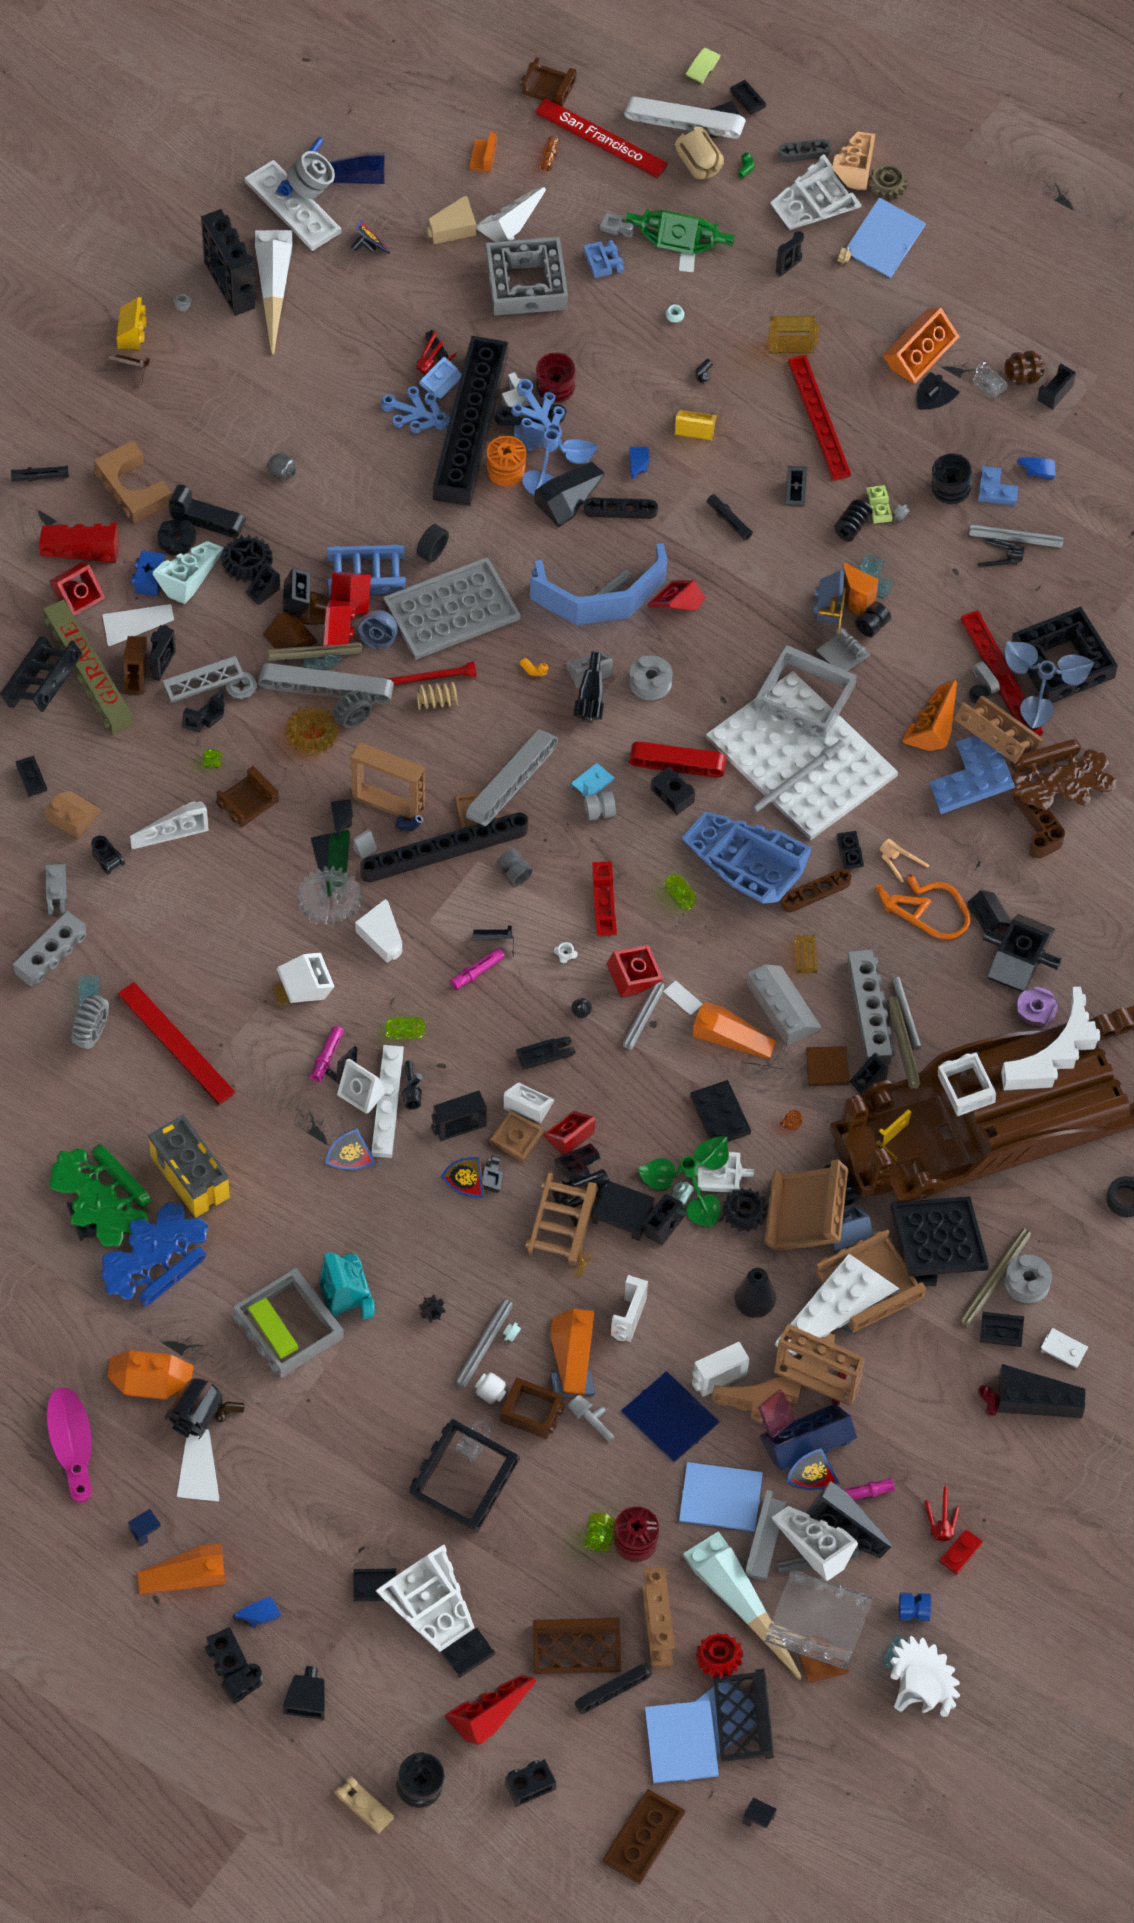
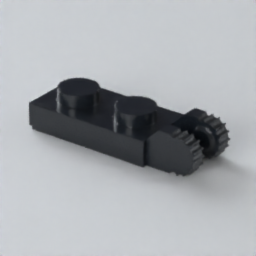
(544, 1052)

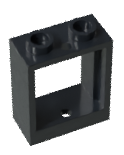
(459, 1116)

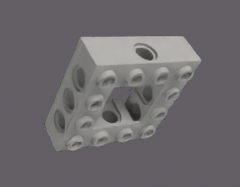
(526, 254)

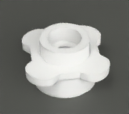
(565, 947)

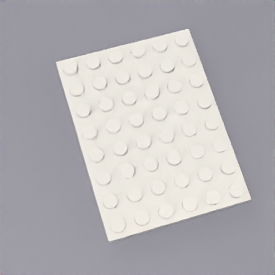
(775, 750)

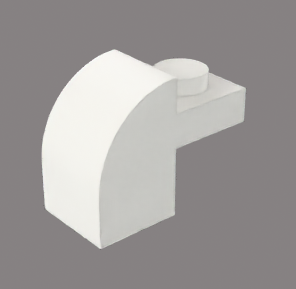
(512, 397)

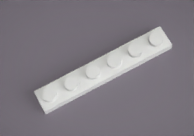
(387, 1106)

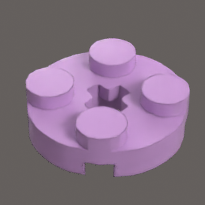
(1037, 1017)

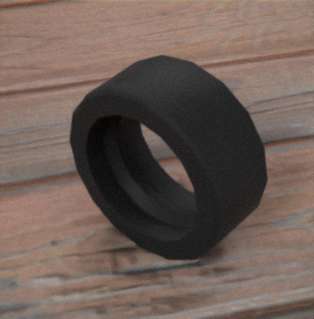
(432, 543)
(1113, 1204)

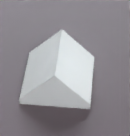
(360, 1087)
(527, 1102)

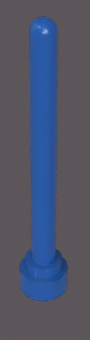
(284, 187)

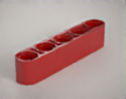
(678, 759)

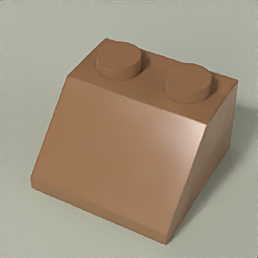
(71, 813)

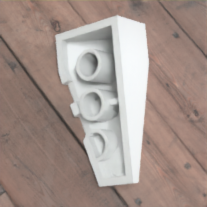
(182, 822)
(820, 1544)

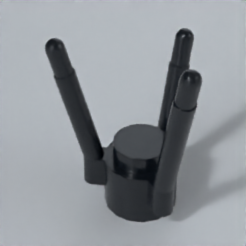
(1015, 553)
(600, 1178)

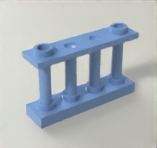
(378, 585)

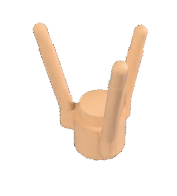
(892, 850)

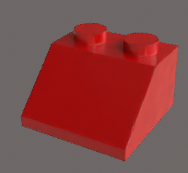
(78, 588)
(338, 623)
(634, 970)

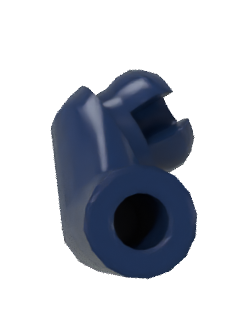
(411, 825)

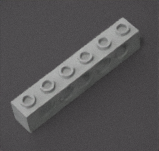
(857, 963)

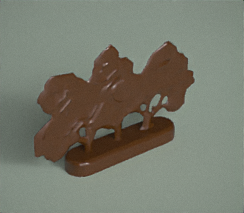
(1068, 780)

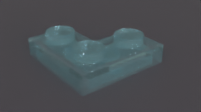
(873, 565)

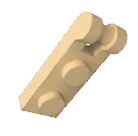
(364, 1805)

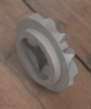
(249, 684)

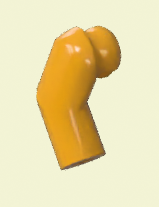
(540, 670)

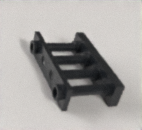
(30, 667)

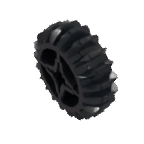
(243, 553)

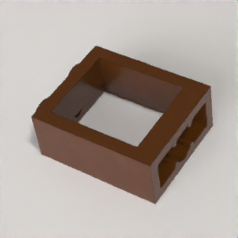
(526, 1424)

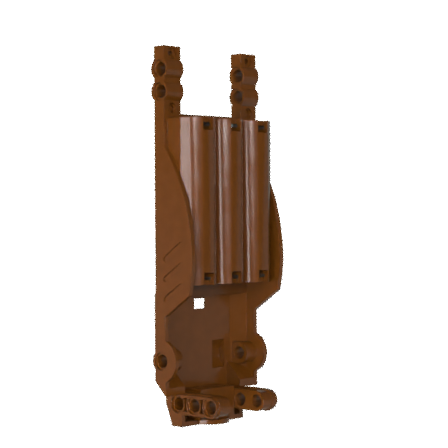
(1028, 1122)

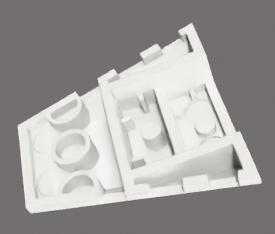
(814, 197)
(430, 1599)

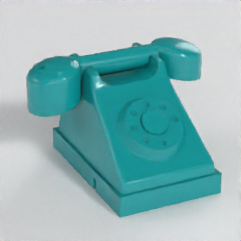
(345, 1285)

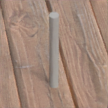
(906, 1013)

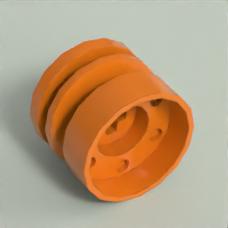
(506, 461)

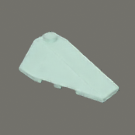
(187, 572)

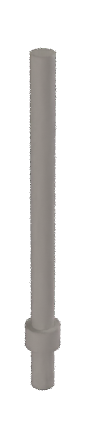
(826, 754)

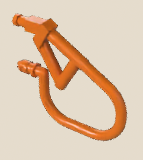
(890, 904)

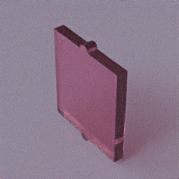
(776, 1413)

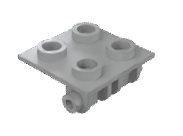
(843, 651)

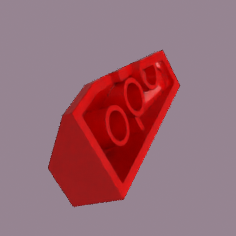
(485, 1716)

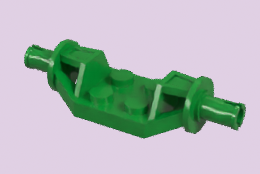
(679, 231)

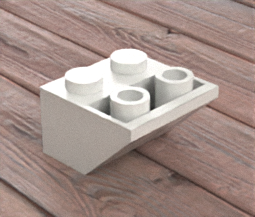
(306, 978)

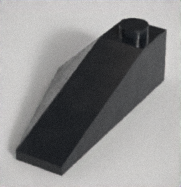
(566, 493)

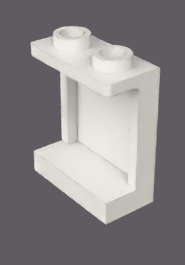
(636, 1293)

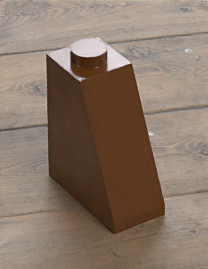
(135, 664)

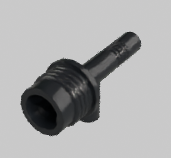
(412, 1093)
(565, 1199)

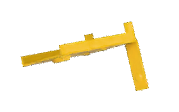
(893, 1130)

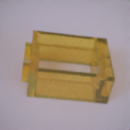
(794, 343)

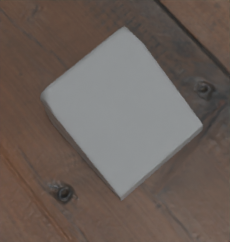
(364, 844)

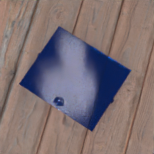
(670, 1416)

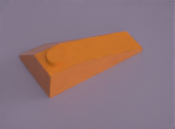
(725, 1028)

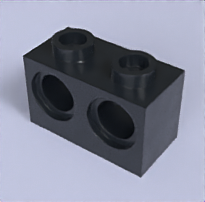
(230, 1653)
(533, 1787)

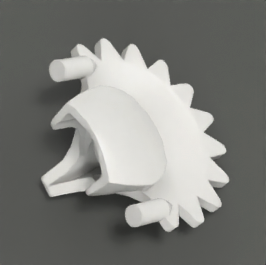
(923, 1676)

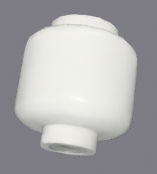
(490, 1388)

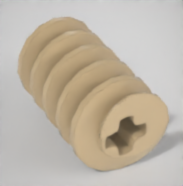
(436, 695)

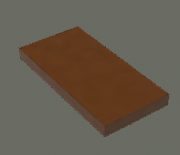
(643, 1836)

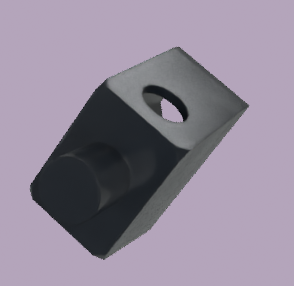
(306, 1695)

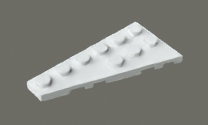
(844, 1294)

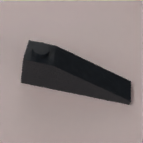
(841, 1511)

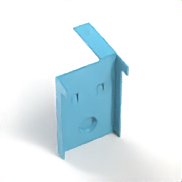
(593, 780)

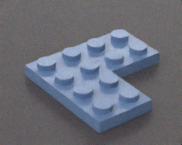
(983, 776)

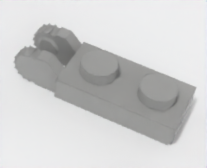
(56, 887)

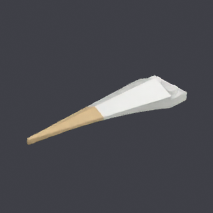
(273, 260)

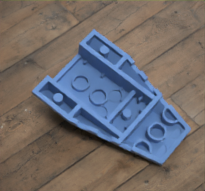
(747, 856)

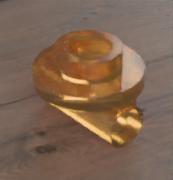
(792, 1120)

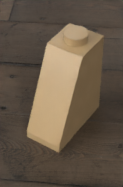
(452, 222)

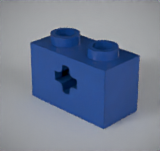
(143, 579)

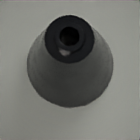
(755, 1294)

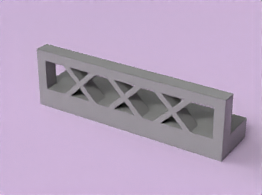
(202, 675)
(764, 1539)

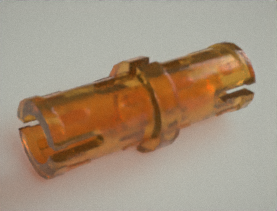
(549, 153)

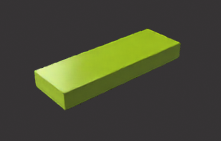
(273, 1328)

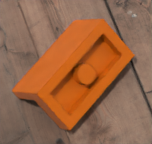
(483, 153)

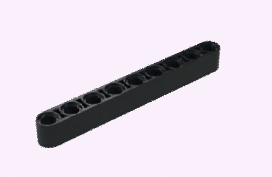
(437, 854)

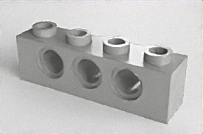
(25, 965)

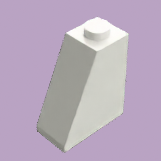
(380, 932)

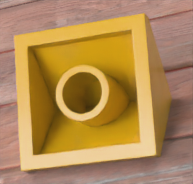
(695, 424)

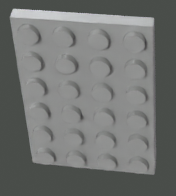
(451, 608)

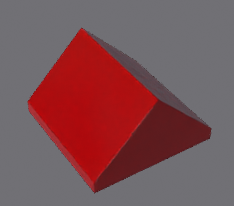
(352, 588)
(571, 1131)

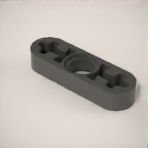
(798, 156)

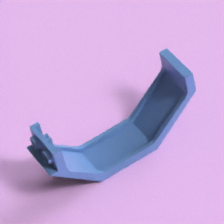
(602, 606)

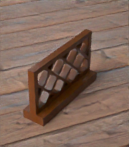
(577, 1626)

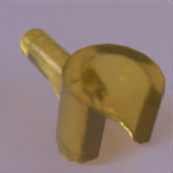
(583, 1262)

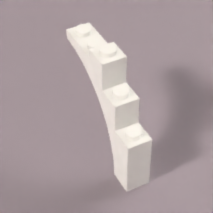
(1041, 1068)

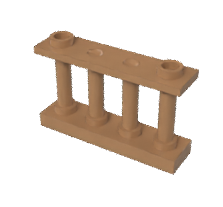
(998, 729)
(577, 1233)
(658, 1617)

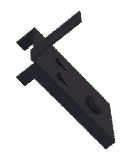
(494, 934)
(352, 1055)

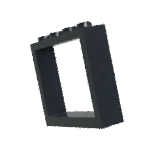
(439, 1448)

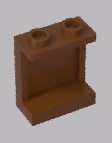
(547, 83)
(248, 797)

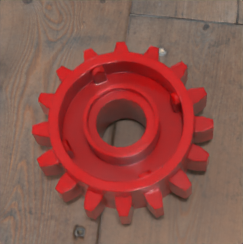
(716, 1645)

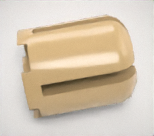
(699, 153)

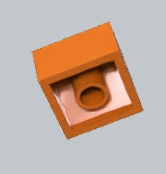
(860, 589)

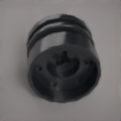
(951, 478)
(426, 1769)

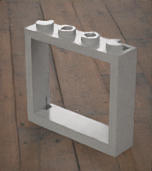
(815, 667)
(290, 1279)

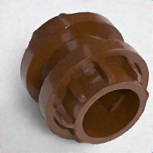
(1024, 367)

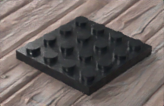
(939, 1236)

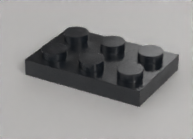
(720, 1111)

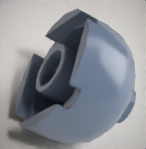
(378, 629)

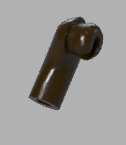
(226, 1408)

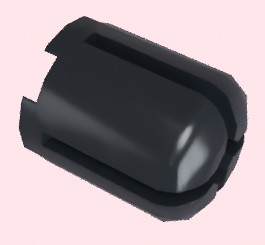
(196, 1423)

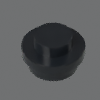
(976, 692)

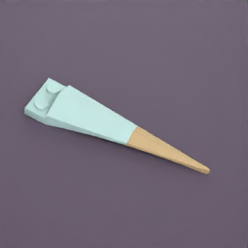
(720, 1569)

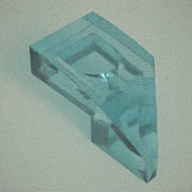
(328, 663)

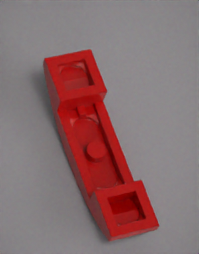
(604, 898)

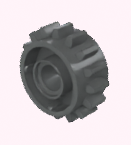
(352, 709)

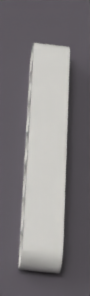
(684, 117)

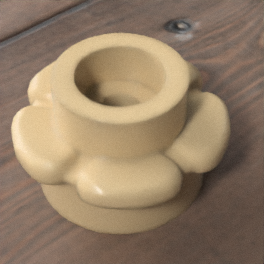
(844, 255)

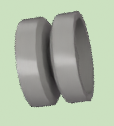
(310, 174)

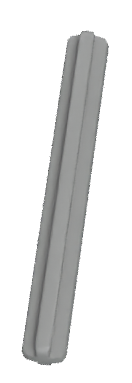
(1015, 535)
(484, 1343)

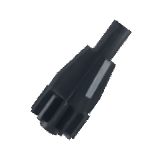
(590, 696)

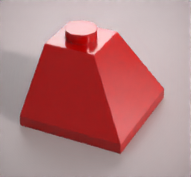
(679, 596)

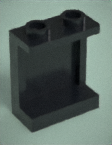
(623, 1208)

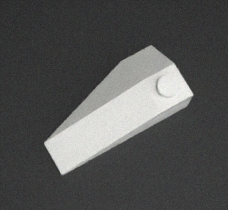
(511, 218)

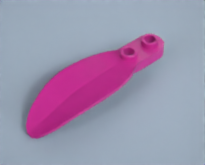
(70, 1439)

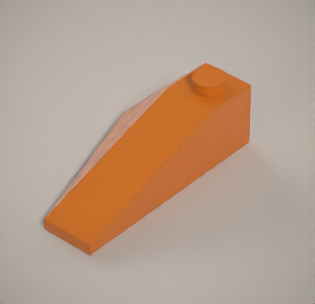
(935, 721)
(571, 1343)
(190, 1569)

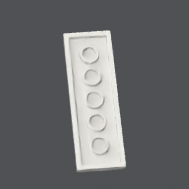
(297, 212)

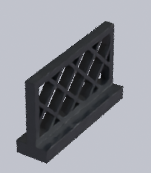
(762, 1716)

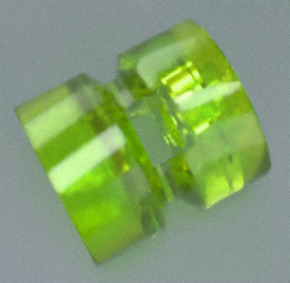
(600, 1530)

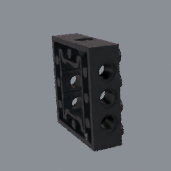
(228, 261)
(1066, 627)

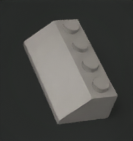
(782, 1003)

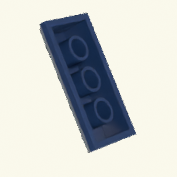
(823, 1428)

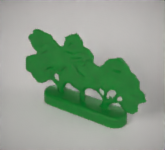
(97, 1201)

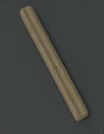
(313, 651)

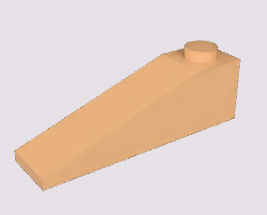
(855, 160)

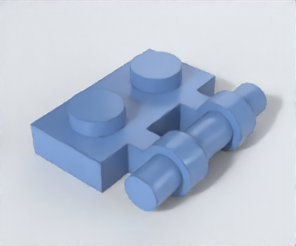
(598, 260)

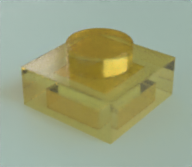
(280, 994)

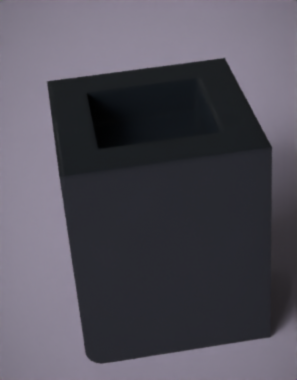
(759, 1813)

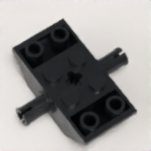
(1020, 952)

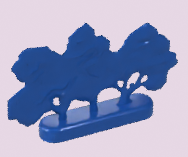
(153, 1246)

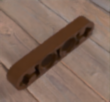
(814, 887)

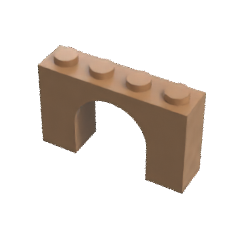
(134, 503)

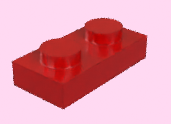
(961, 1551)

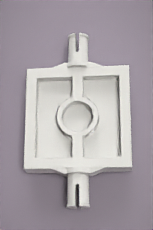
(723, 1179)

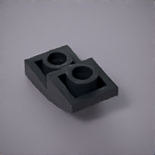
(849, 850)

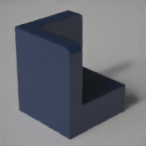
(143, 1526)

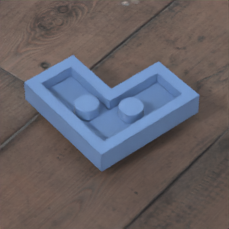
(993, 491)

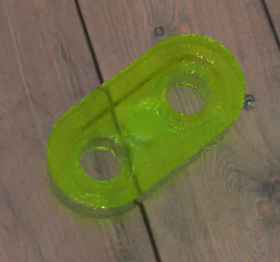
(681, 893)
(405, 1028)

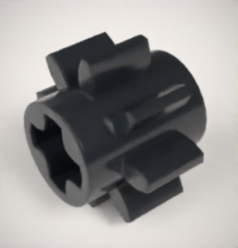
(432, 1308)

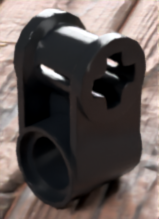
(108, 857)
(240, 1684)

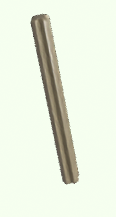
(903, 1042)
(995, 1277)

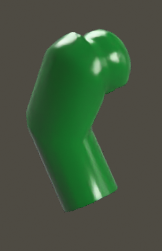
(748, 165)

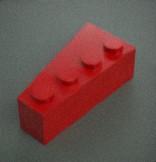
(80, 542)

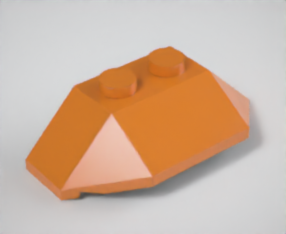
(149, 1374)

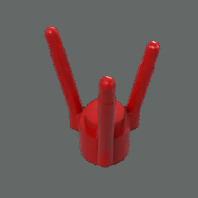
(425, 362)
(942, 1530)

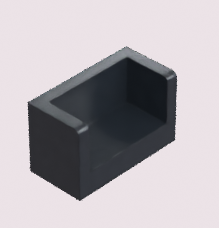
(1057, 388)

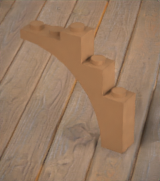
(753, 1396)

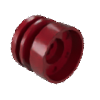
(556, 375)
(636, 1545)

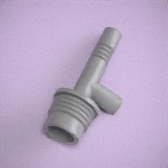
(582, 1407)

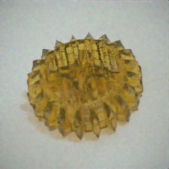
(303, 738)

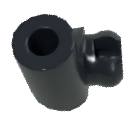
(701, 371)

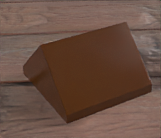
(288, 632)

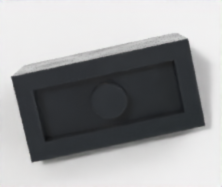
(988, 910)

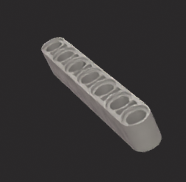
(323, 682)
(512, 777)

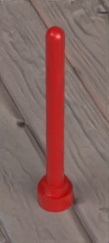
(467, 670)

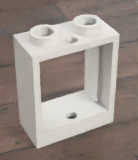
(975, 1100)
(720, 1369)

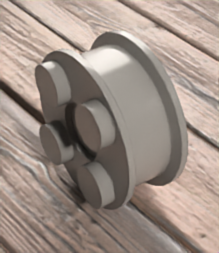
(646, 668)
(1028, 1267)

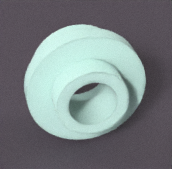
(675, 309)
(511, 1332)

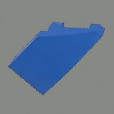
(638, 460)
(1038, 466)
(259, 1612)

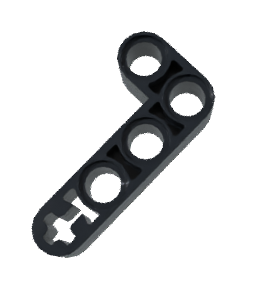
(204, 514)

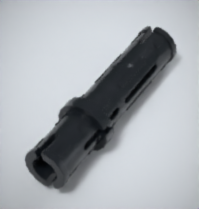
(39, 473)
(723, 511)

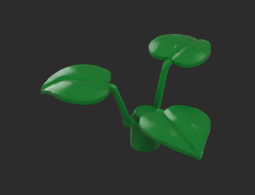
(713, 1155)

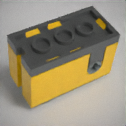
(189, 1166)

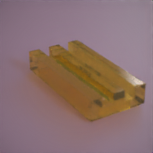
(805, 940)

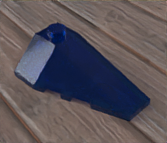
(360, 169)

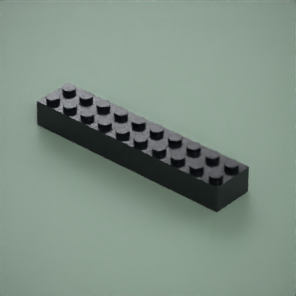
(470, 421)

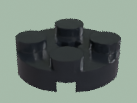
(176, 527)

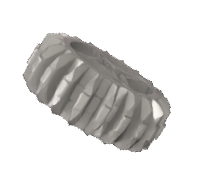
(90, 1021)

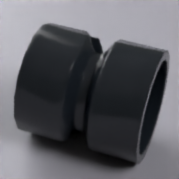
(873, 619)

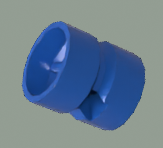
(914, 1606)

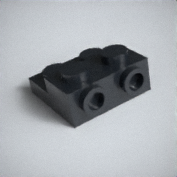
(162, 650)

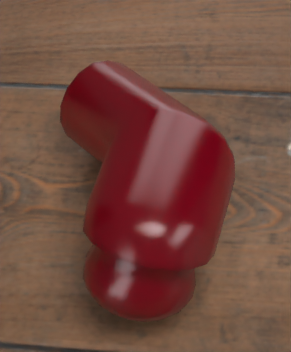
(990, 1398)

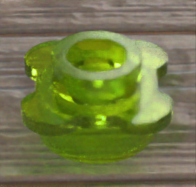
(209, 754)

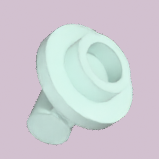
(682, 1191)

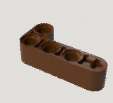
(1045, 832)

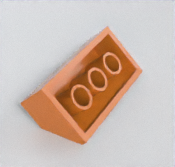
(921, 345)

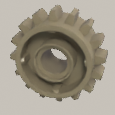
(887, 182)

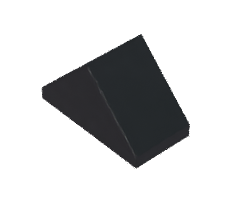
(796, 485)
(264, 584)
(870, 1073)

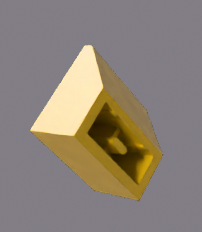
(131, 325)

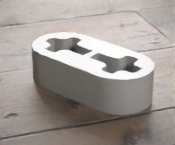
(985, 677)

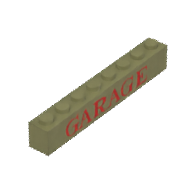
(89, 668)

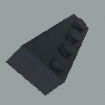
(1038, 1395)

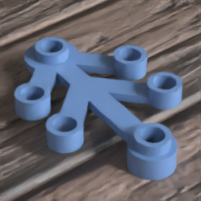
(417, 412)
(537, 413)

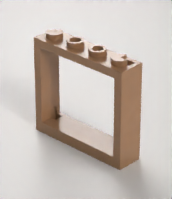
(395, 767)
(824, 1353)

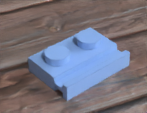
(441, 378)

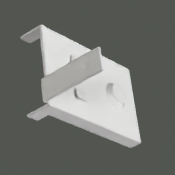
(1063, 1348)

